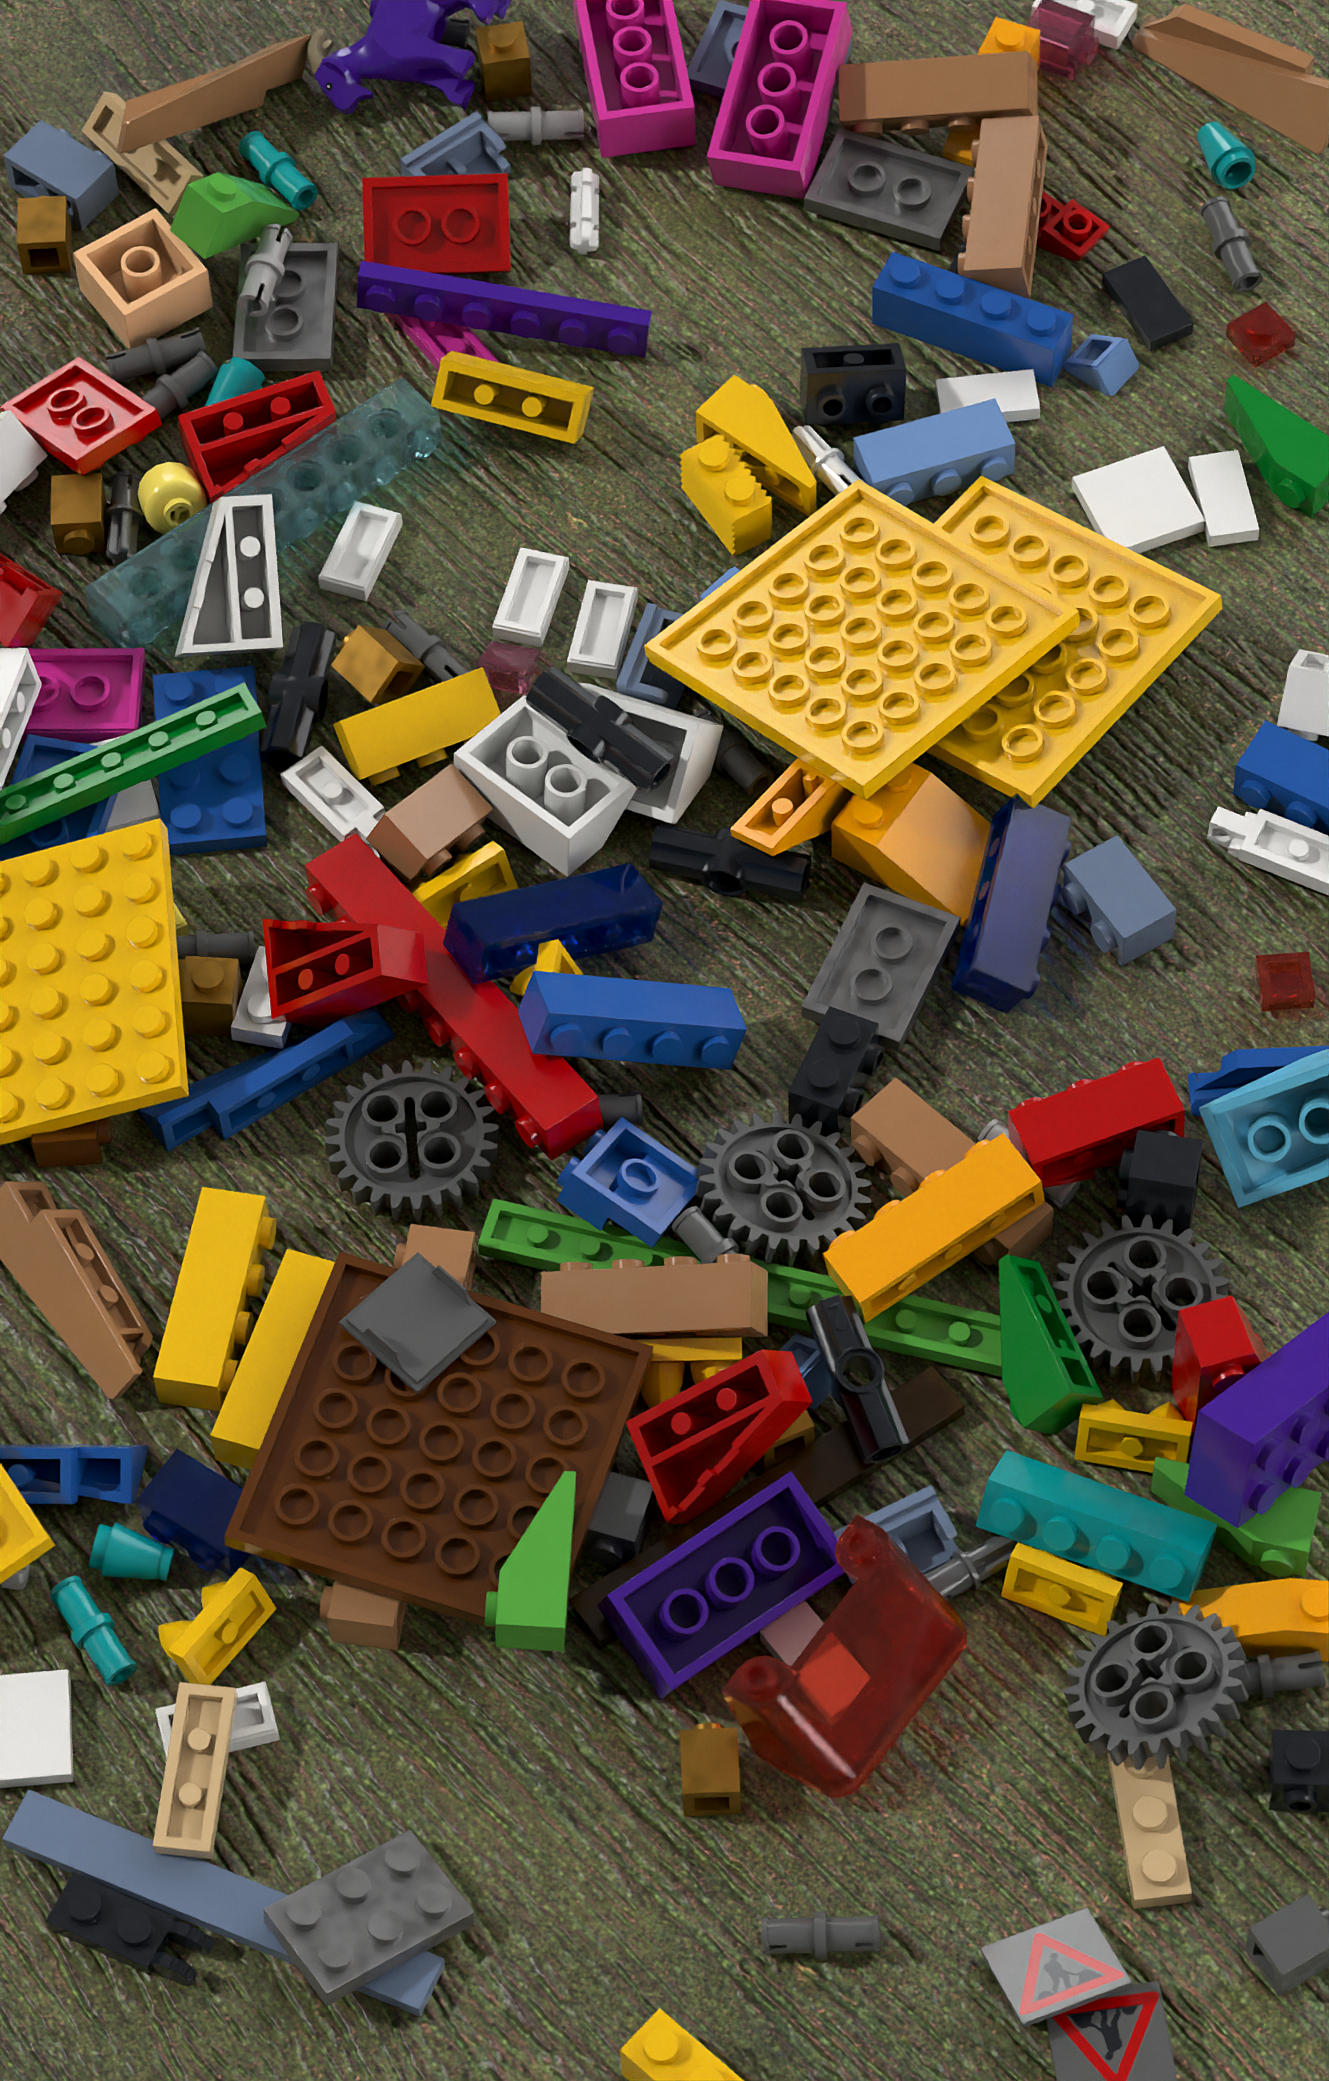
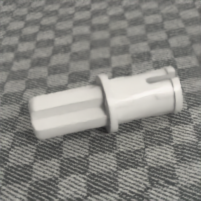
(824, 462)

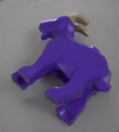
(401, 48)

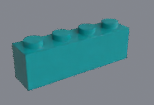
(1096, 1525)

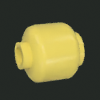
(170, 495)

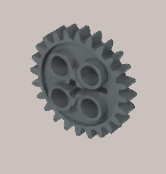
(361, 1144)
(782, 1187)
(1103, 1324)
(1157, 1685)

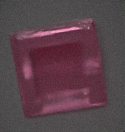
(509, 666)

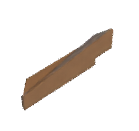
(1244, 70)
(211, 95)
(72, 1284)

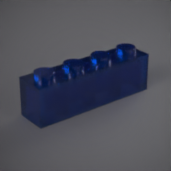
(1012, 905)
(586, 913)

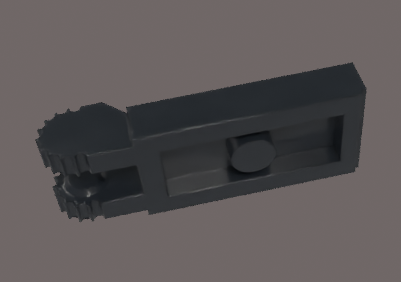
(125, 1929)

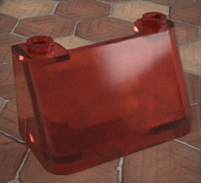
(859, 1674)

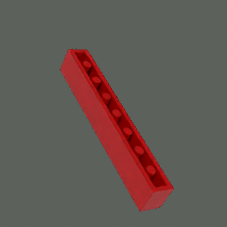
(475, 1021)

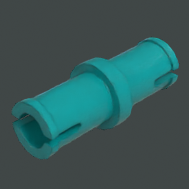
(277, 170)
(93, 1631)

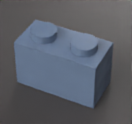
(57, 165)
(1118, 901)

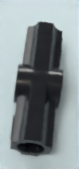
(298, 696)
(600, 730)
(728, 863)
(866, 1408)

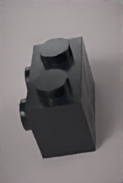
(852, 384)
(835, 1071)
(1160, 1179)
(1298, 1771)

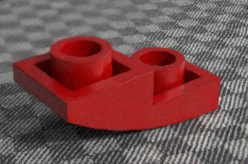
(1068, 229)

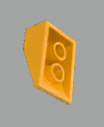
(915, 840)

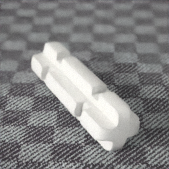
(584, 211)

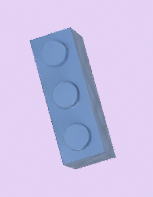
(937, 453)

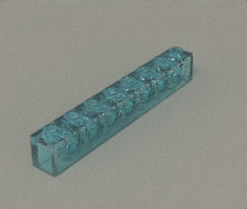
(306, 490)

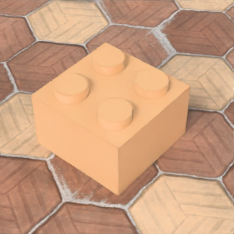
(143, 279)

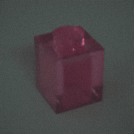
(1065, 38)

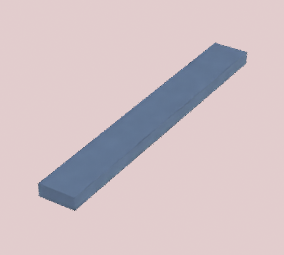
(183, 1887)

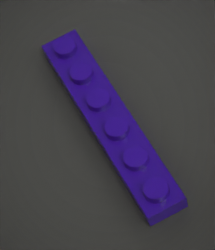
(503, 309)

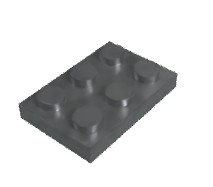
(888, 189)
(300, 313)
(883, 962)
(368, 1917)

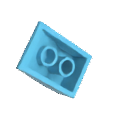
(1273, 1130)

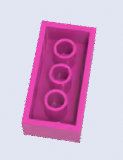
(635, 75)
(779, 96)

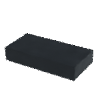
(1147, 303)

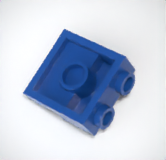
(628, 1181)

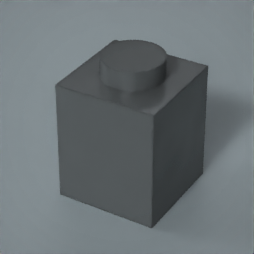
(621, 1520)
(1291, 1944)

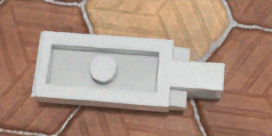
(334, 796)
(1274, 846)

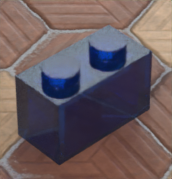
(193, 1510)

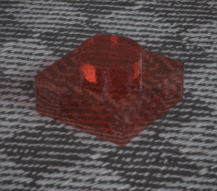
(1260, 334)
(1285, 981)

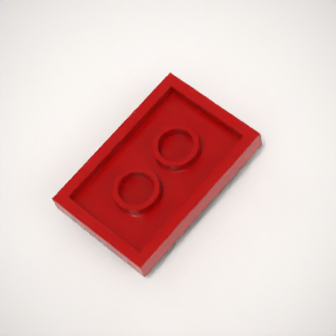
(438, 223)
(83, 415)

